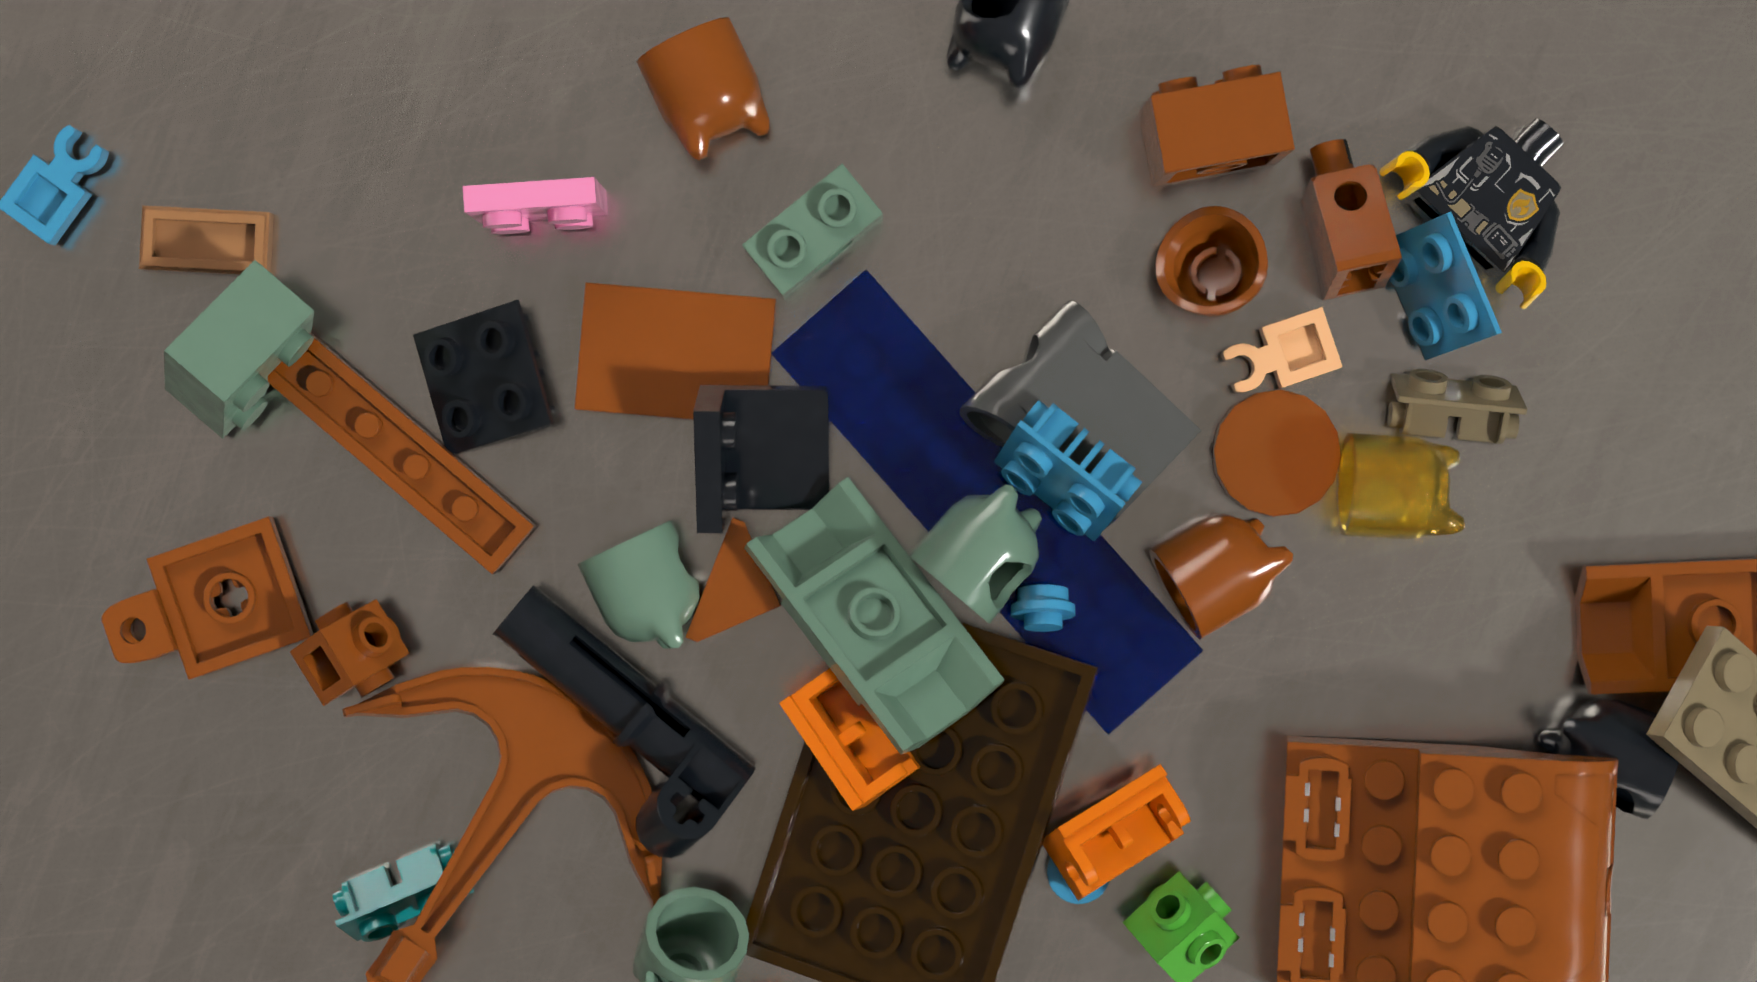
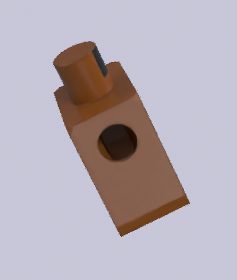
(1352, 247)

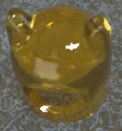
(1395, 487)

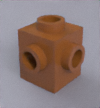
(350, 651)

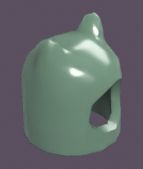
(982, 549)
(644, 587)
(691, 938)

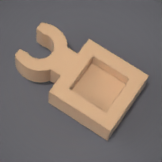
(1291, 350)

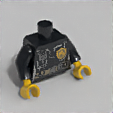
(1495, 196)

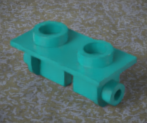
(379, 906)

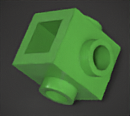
(1183, 927)

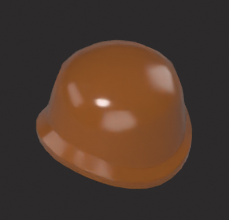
(1212, 262)

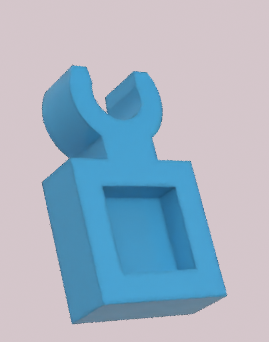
(48, 194)

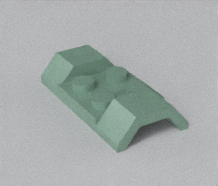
(875, 618)

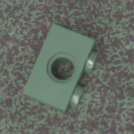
(813, 231)

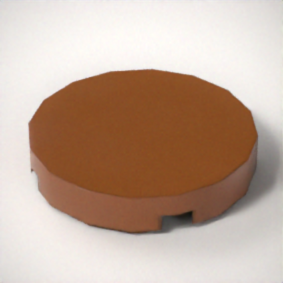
(1276, 453)

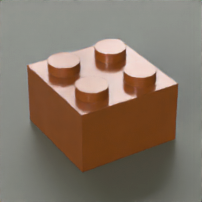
(1215, 126)

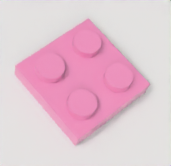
(511, 206)

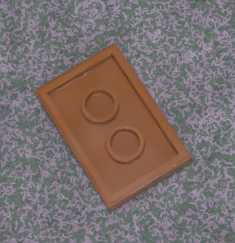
(657, 346)

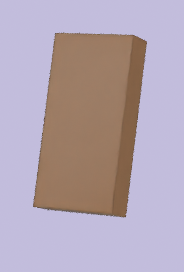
(204, 240)

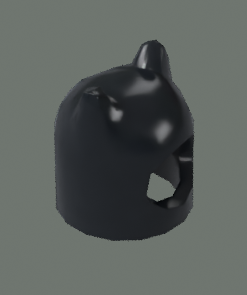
(1005, 35)
(1619, 732)

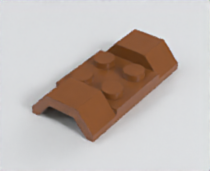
(1647, 617)

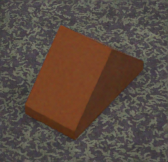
(734, 589)

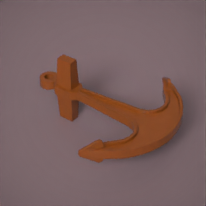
(542, 748)

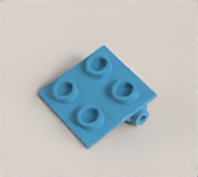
(1441, 289)
(1036, 466)

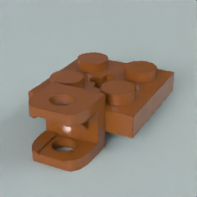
(183, 609)

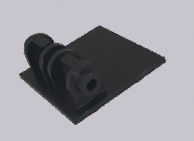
(484, 378)

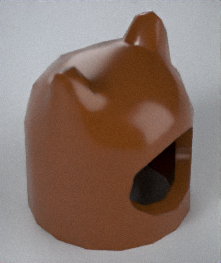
(705, 85)
(1218, 570)

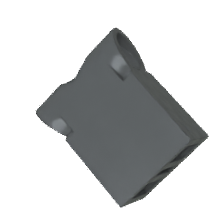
(1092, 385)

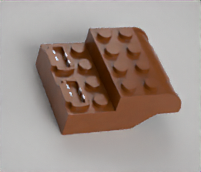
(1444, 863)

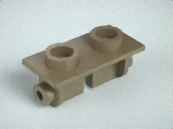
(1484, 406)

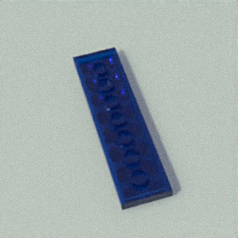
(902, 415)

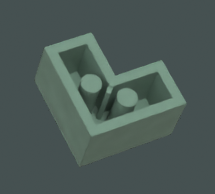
(232, 347)

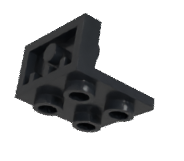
(759, 450)

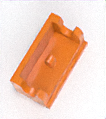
(846, 741)
(1117, 832)

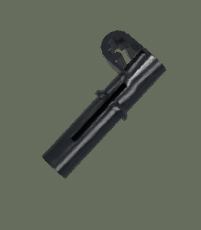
(639, 715)

